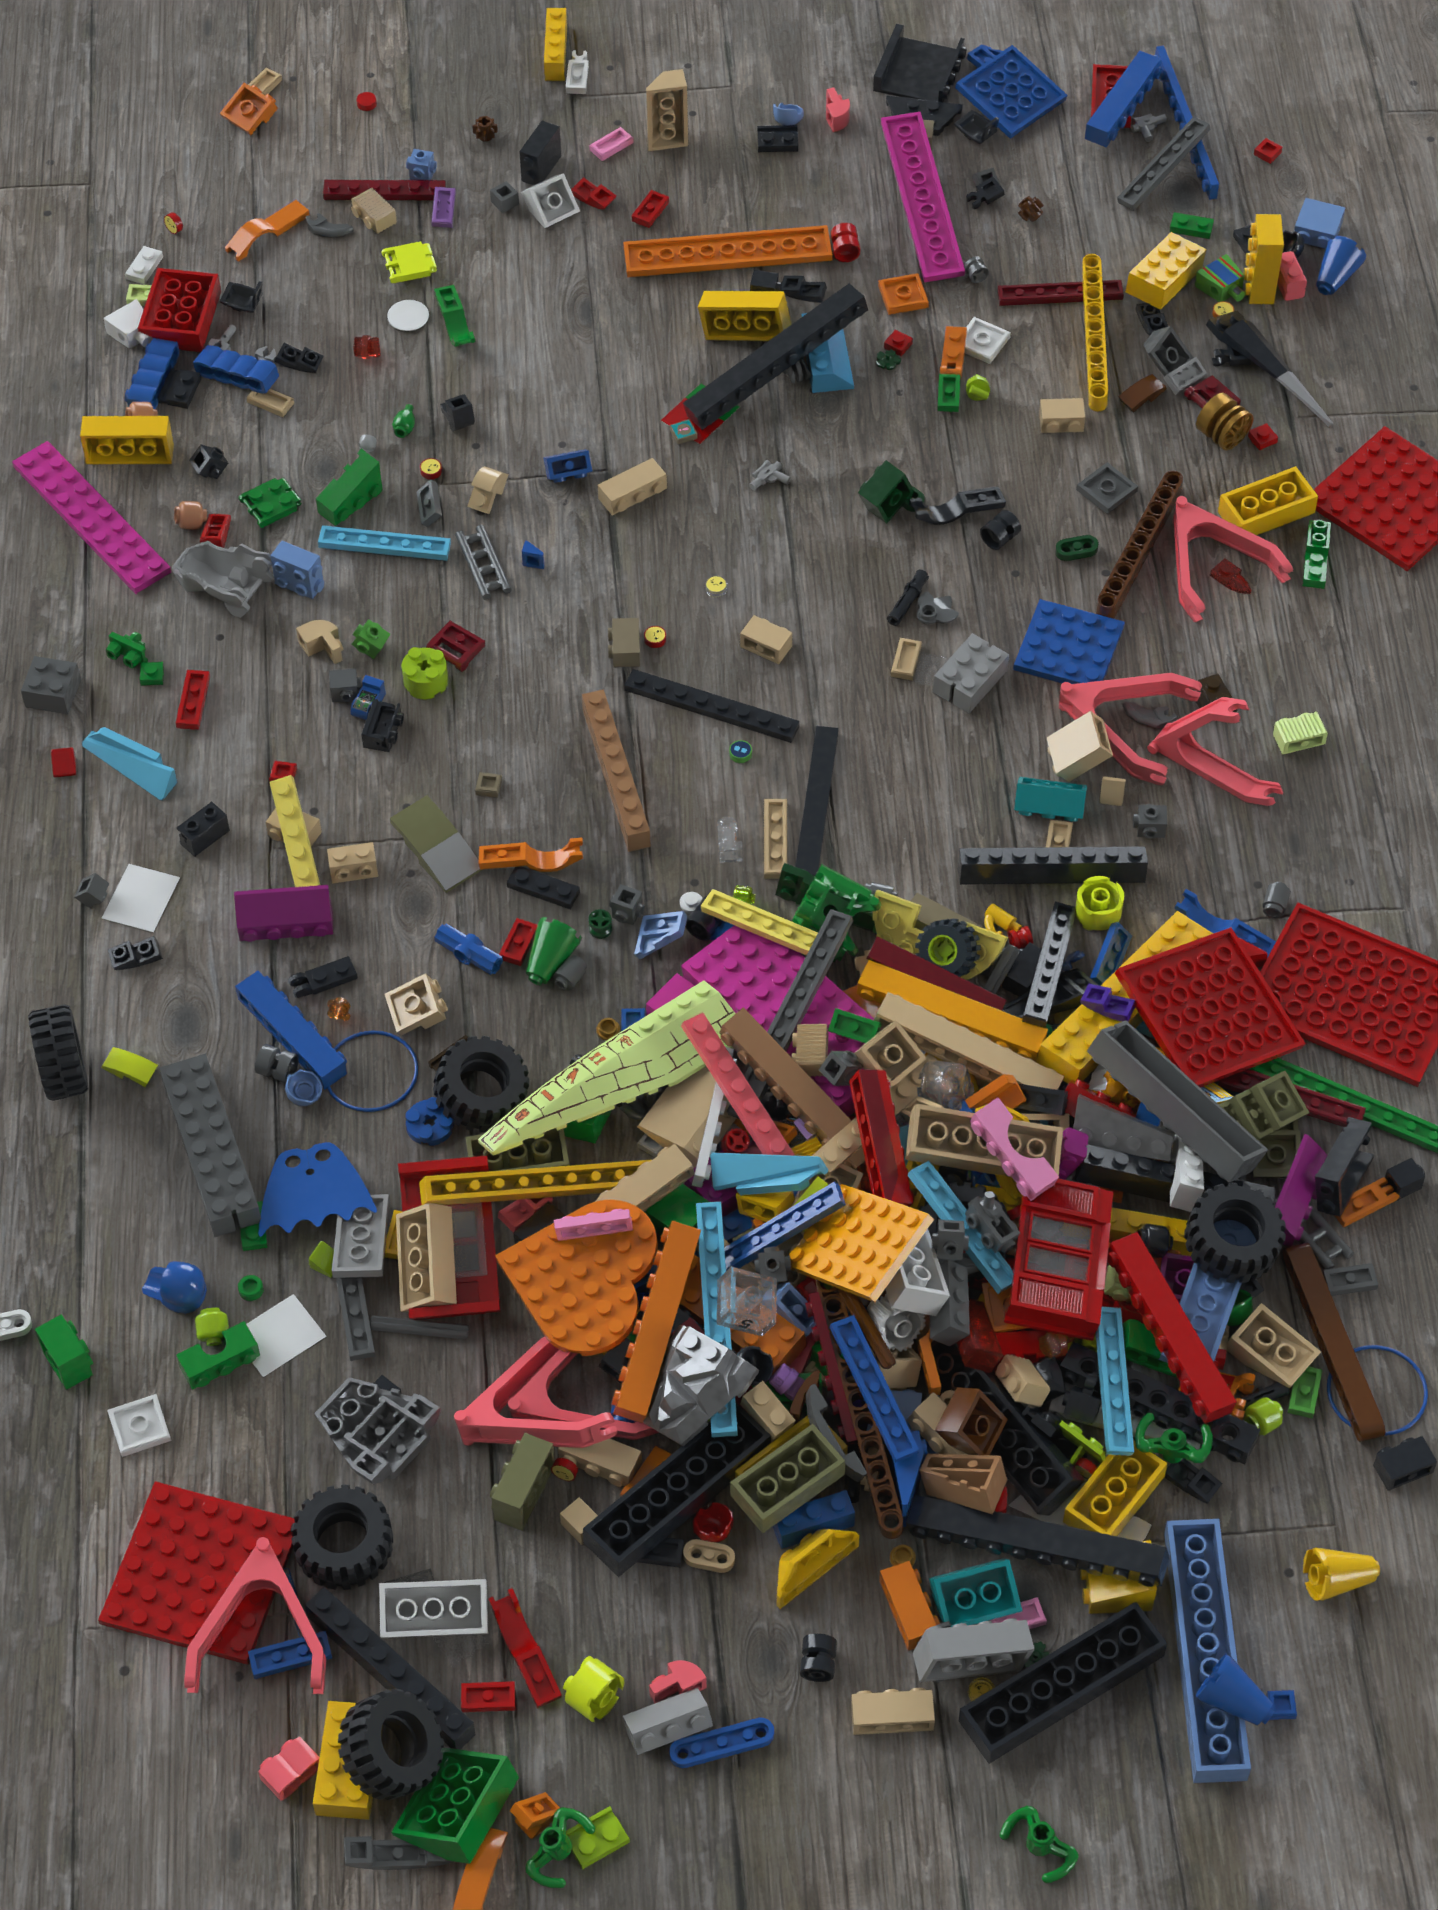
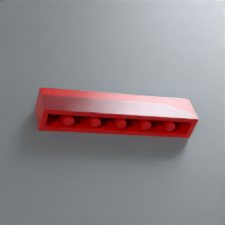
(880, 1136)

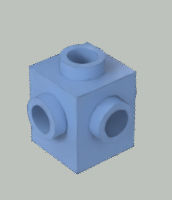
(421, 165)

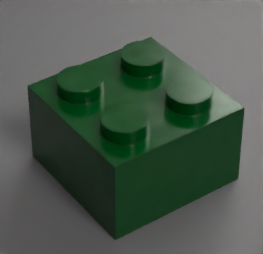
(886, 491)

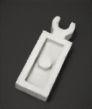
(577, 74)

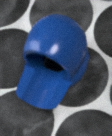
(177, 1286)

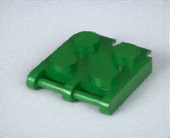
(272, 500)

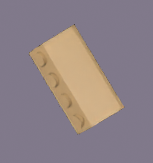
(667, 111)
(426, 1257)

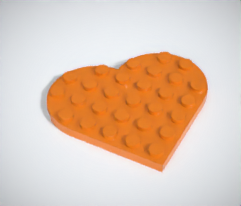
(584, 1285)

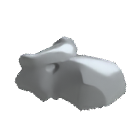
(224, 573)

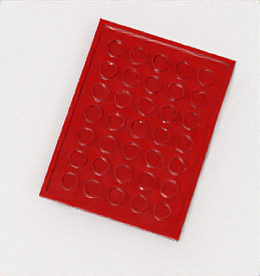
(1356, 993)

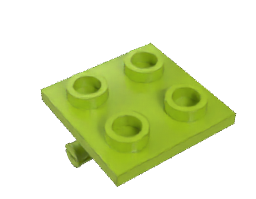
(1091, 1447)

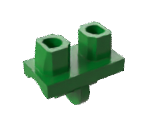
(129, 646)

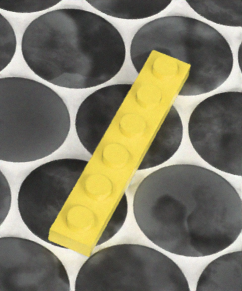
(294, 832)
(759, 921)

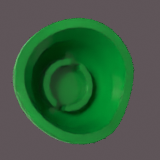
(1241, 1309)

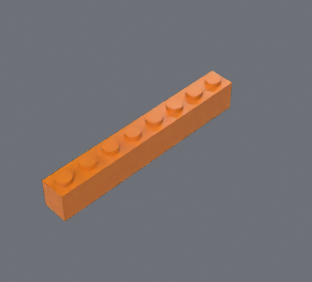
(657, 1321)

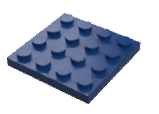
(1011, 90)
(1068, 644)

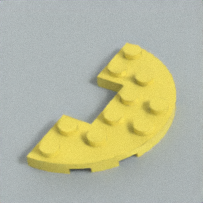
(897, 921)

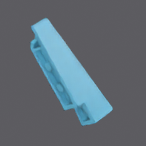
(133, 761)
(764, 1172)

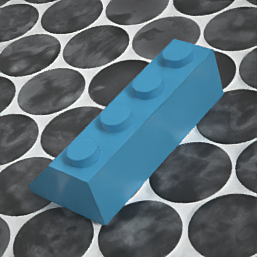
(830, 365)

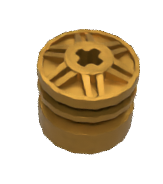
(1224, 421)

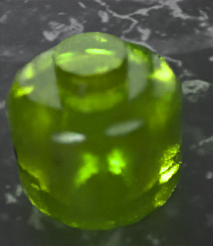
(744, 893)

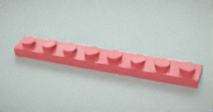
(735, 1086)

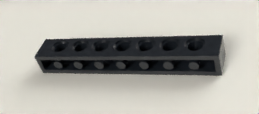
(1173, 1401)

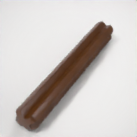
(869, 1329)

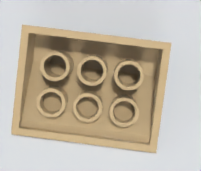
(682, 1115)

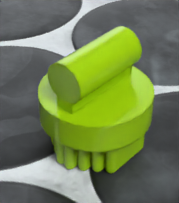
(977, 388)

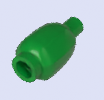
(404, 422)

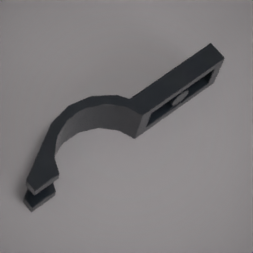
(962, 503)

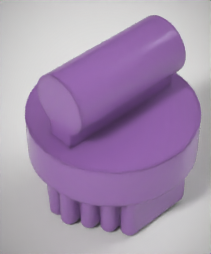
(786, 1381)

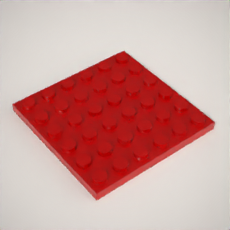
(1385, 498)
(1210, 1008)
(184, 1562)

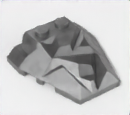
(695, 1384)
(377, 1427)

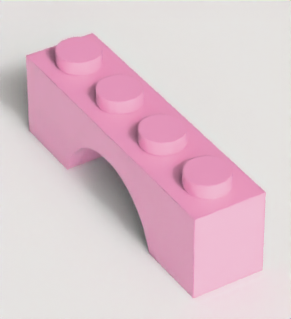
(1031, 1174)

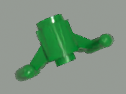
(1172, 1443)
(1041, 1841)
(556, 1846)

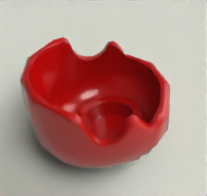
(713, 1523)

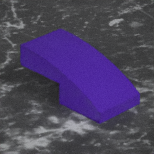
(1103, 1002)

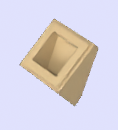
(1112, 791)

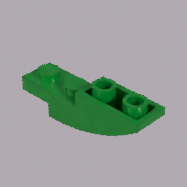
(1316, 554)

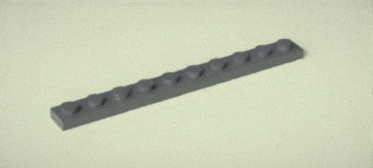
(803, 989)

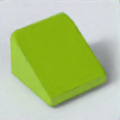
(322, 1259)

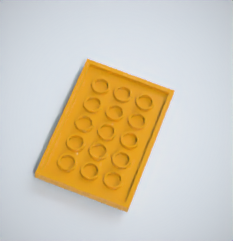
(860, 1243)

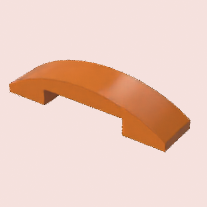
(480, 1871)

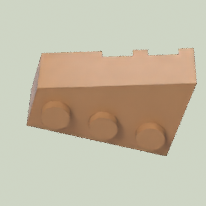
(965, 1479)

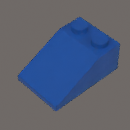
(907, 1475)

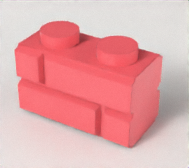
(1291, 277)

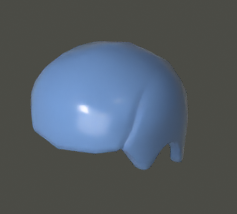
(787, 114)
(303, 1088)

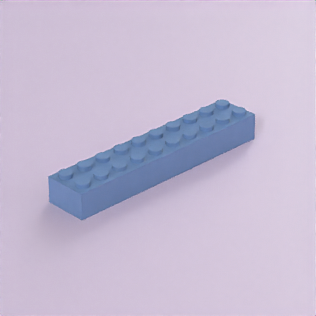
(1203, 1636)

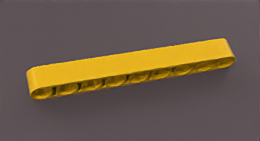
(1095, 332)

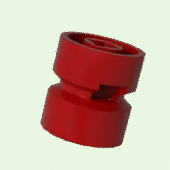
(845, 242)

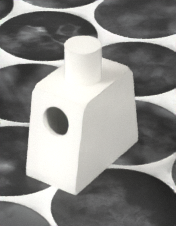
(124, 323)

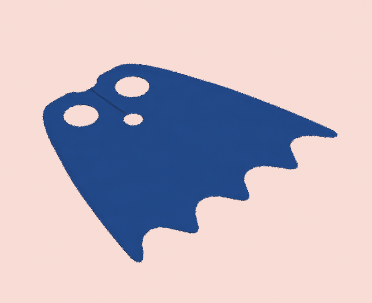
(297, 1196)

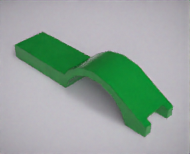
(453, 315)

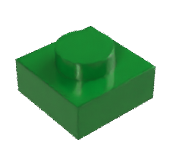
(151, 673)

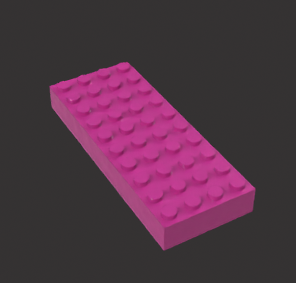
(757, 976)

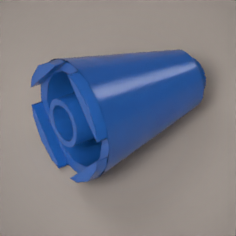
(1339, 264)
(1235, 1692)

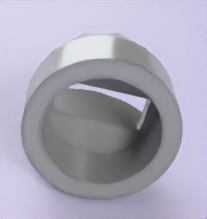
(367, 443)

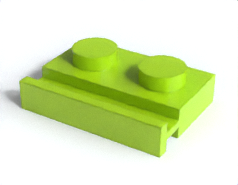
(605, 1840)

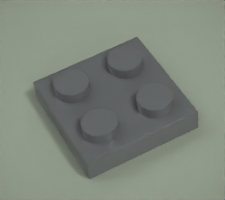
(1107, 488)

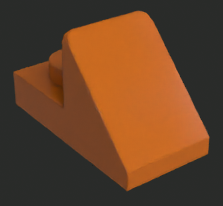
(534, 1813)

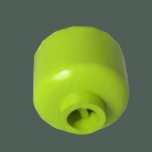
(210, 1325)
(1265, 1415)

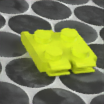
(409, 261)

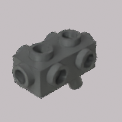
(992, 1223)

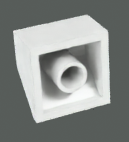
(551, 200)

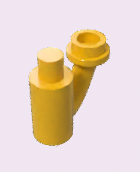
(1001, 918)

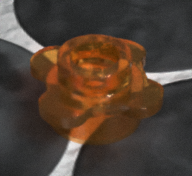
(339, 1008)

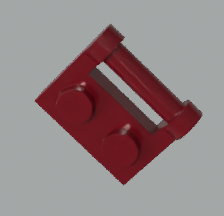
(1208, 389)
(459, 640)

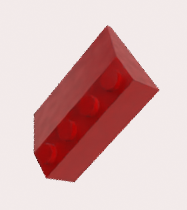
(181, 307)

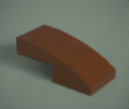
(1143, 390)
(800, 1398)

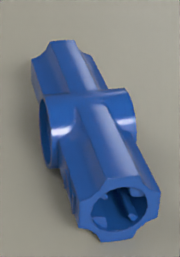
(468, 949)

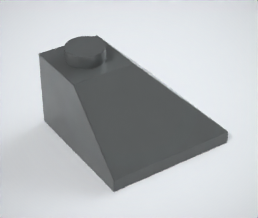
(1167, 350)

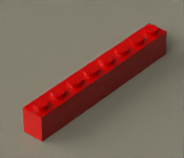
(1171, 1328)

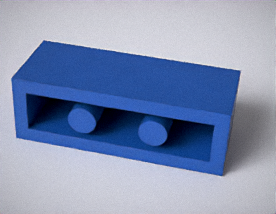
(823, 1513)

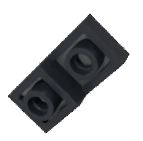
(1150, 317)
(299, 360)
(136, 955)

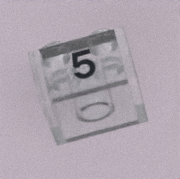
(746, 1301)

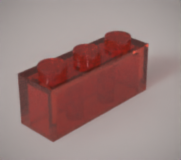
(981, 1347)

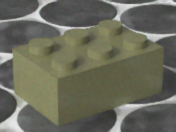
(522, 1481)

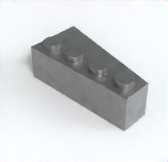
(1121, 1131)

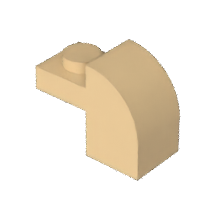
(486, 485)
(320, 636)

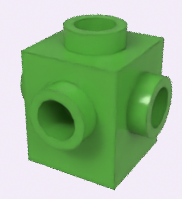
(370, 638)

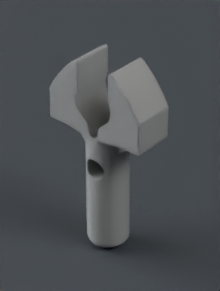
(223, 341)
(261, 352)

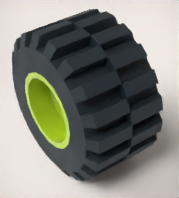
(949, 946)

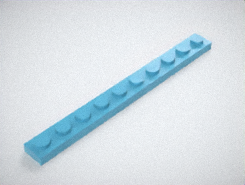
(712, 1268)

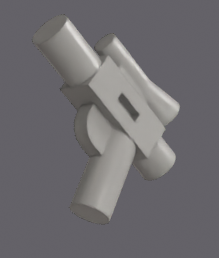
(1147, 124)
(768, 473)

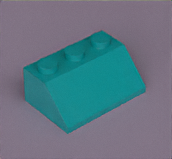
(1050, 798)
(976, 1593)

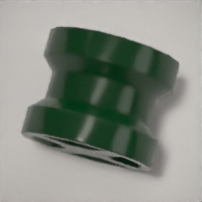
(596, 920)

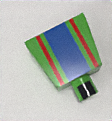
(1221, 280)

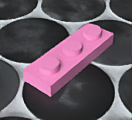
(593, 1224)

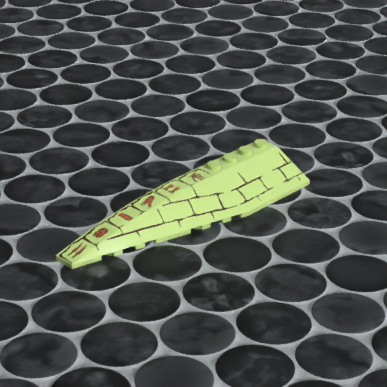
(617, 1071)

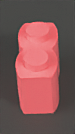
(289, 1768)

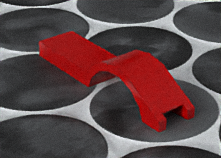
(524, 1649)

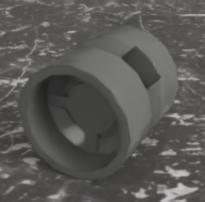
(276, 1063)

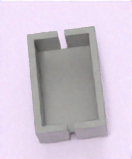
(972, 672)

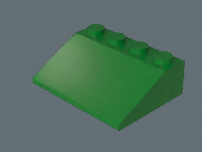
(458, 1804)

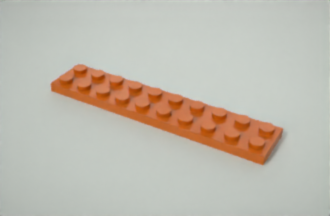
(727, 251)

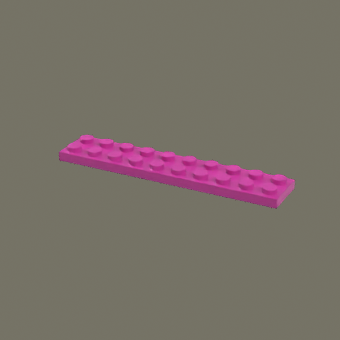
(922, 197)
(91, 517)

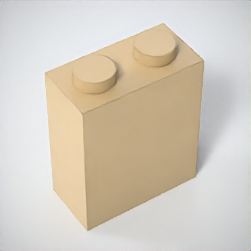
(1079, 746)

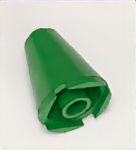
(550, 949)

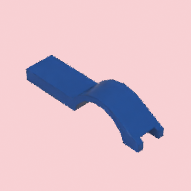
(1192, 909)

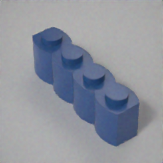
(237, 369)
(153, 371)

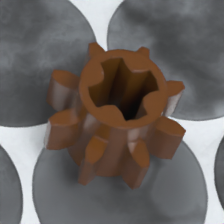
(485, 128)
(1030, 209)

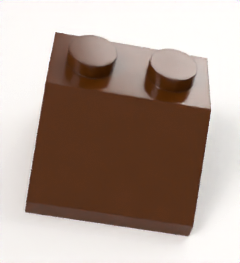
(971, 1422)

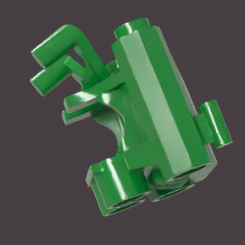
(842, 893)

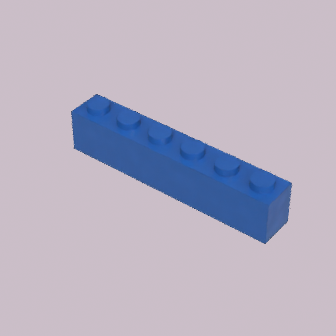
(1123, 98)
(291, 1029)

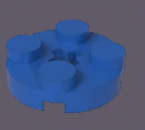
(417, 1116)

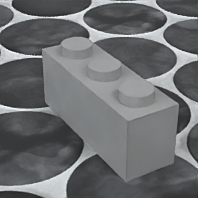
(667, 1721)

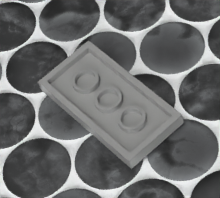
(362, 1241)

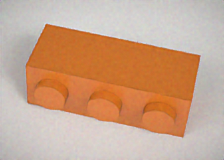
(907, 1602)

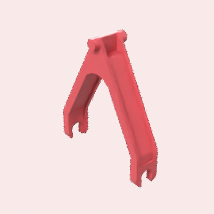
(1195, 522)
(1085, 697)
(1180, 746)
(534, 1404)
(484, 1424)
(257, 1573)

